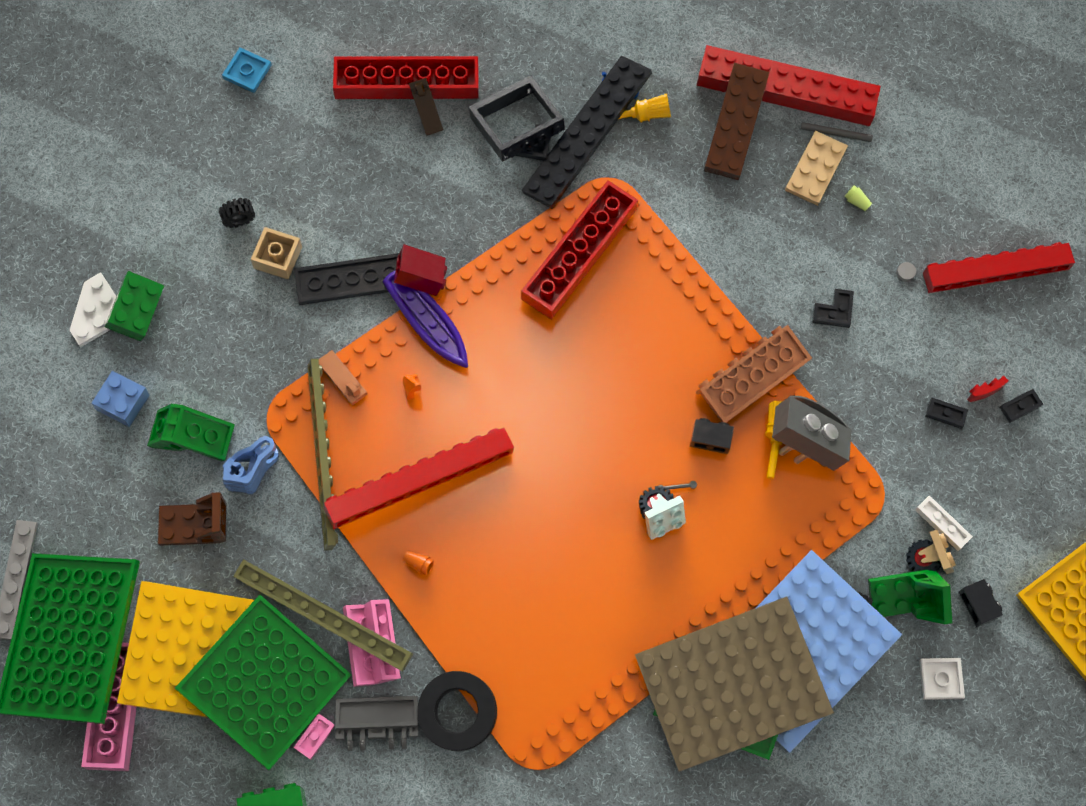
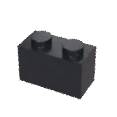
(712, 436)
(981, 603)

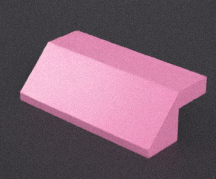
(364, 666)

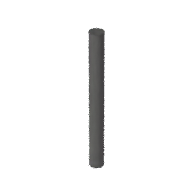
(837, 132)

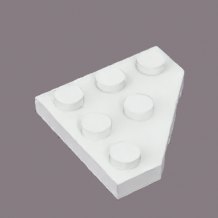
(92, 310)

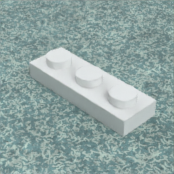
(943, 522)

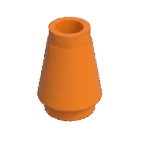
(419, 562)

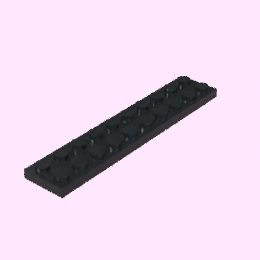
(586, 132)

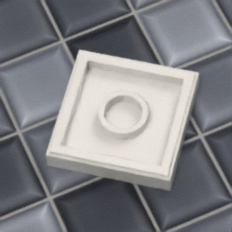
(942, 678)

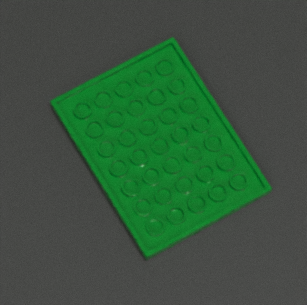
(68, 637)

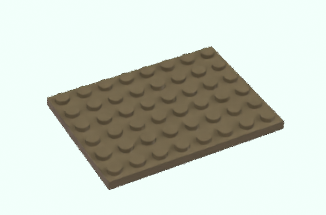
(733, 684)

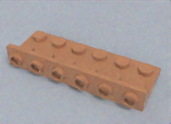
(754, 373)

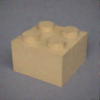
(276, 253)

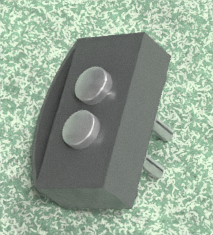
(812, 431)

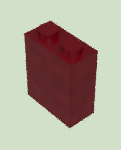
(420, 270)

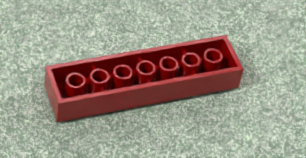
(390, 76)
(579, 249)

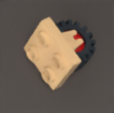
(930, 555)

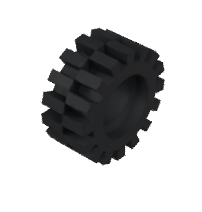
(237, 212)

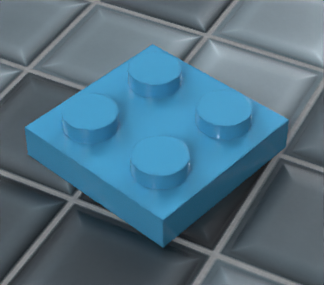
(246, 70)

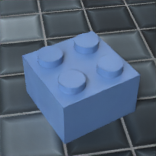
(120, 398)

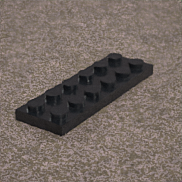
(343, 279)

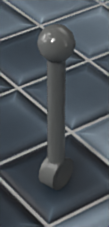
(693, 484)

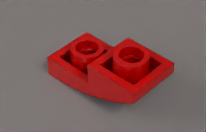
(986, 390)

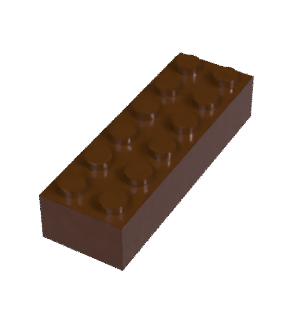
(736, 121)

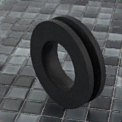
(429, 704)

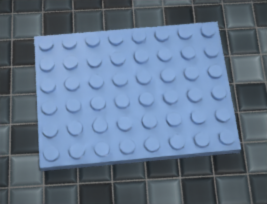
(838, 628)

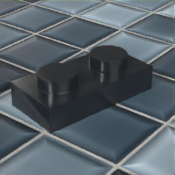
(1021, 405)
(946, 413)

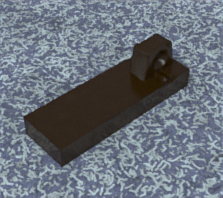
(426, 106)

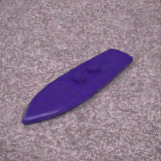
(428, 321)

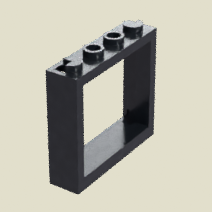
(506, 97)

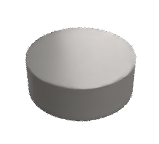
(906, 271)

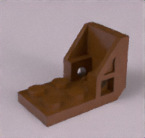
(194, 522)

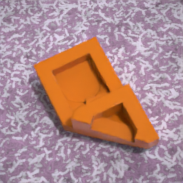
(411, 385)

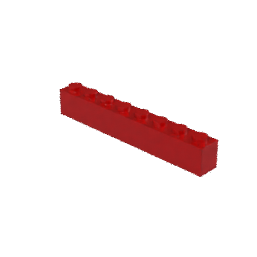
(998, 267)

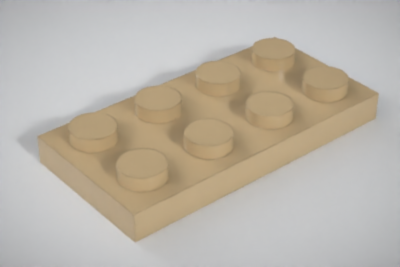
(816, 168)

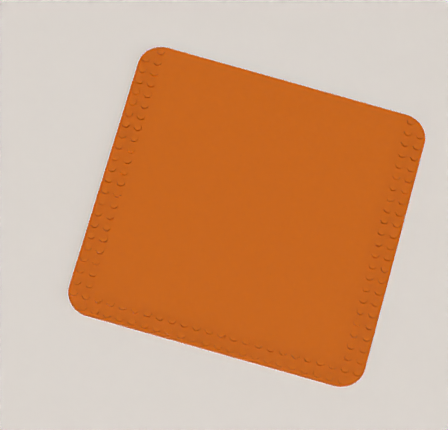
(545, 552)

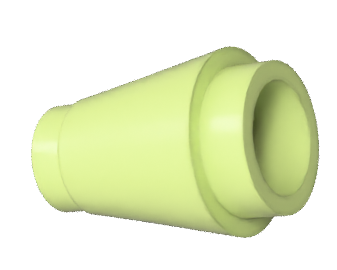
(858, 198)

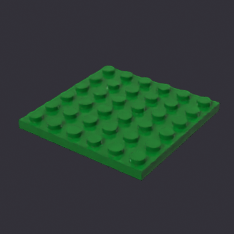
(263, 682)

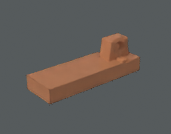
(342, 377)

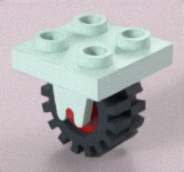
(661, 511)

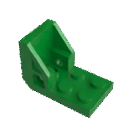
(184, 428)
(916, 592)

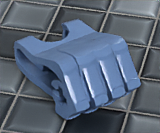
(239, 480)

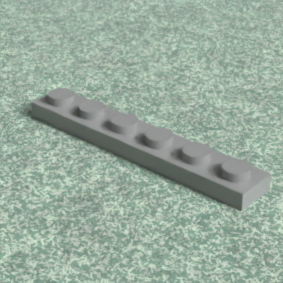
(16, 575)

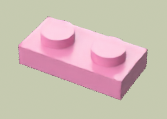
(314, 736)

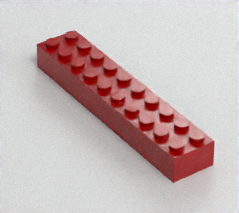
(795, 86)

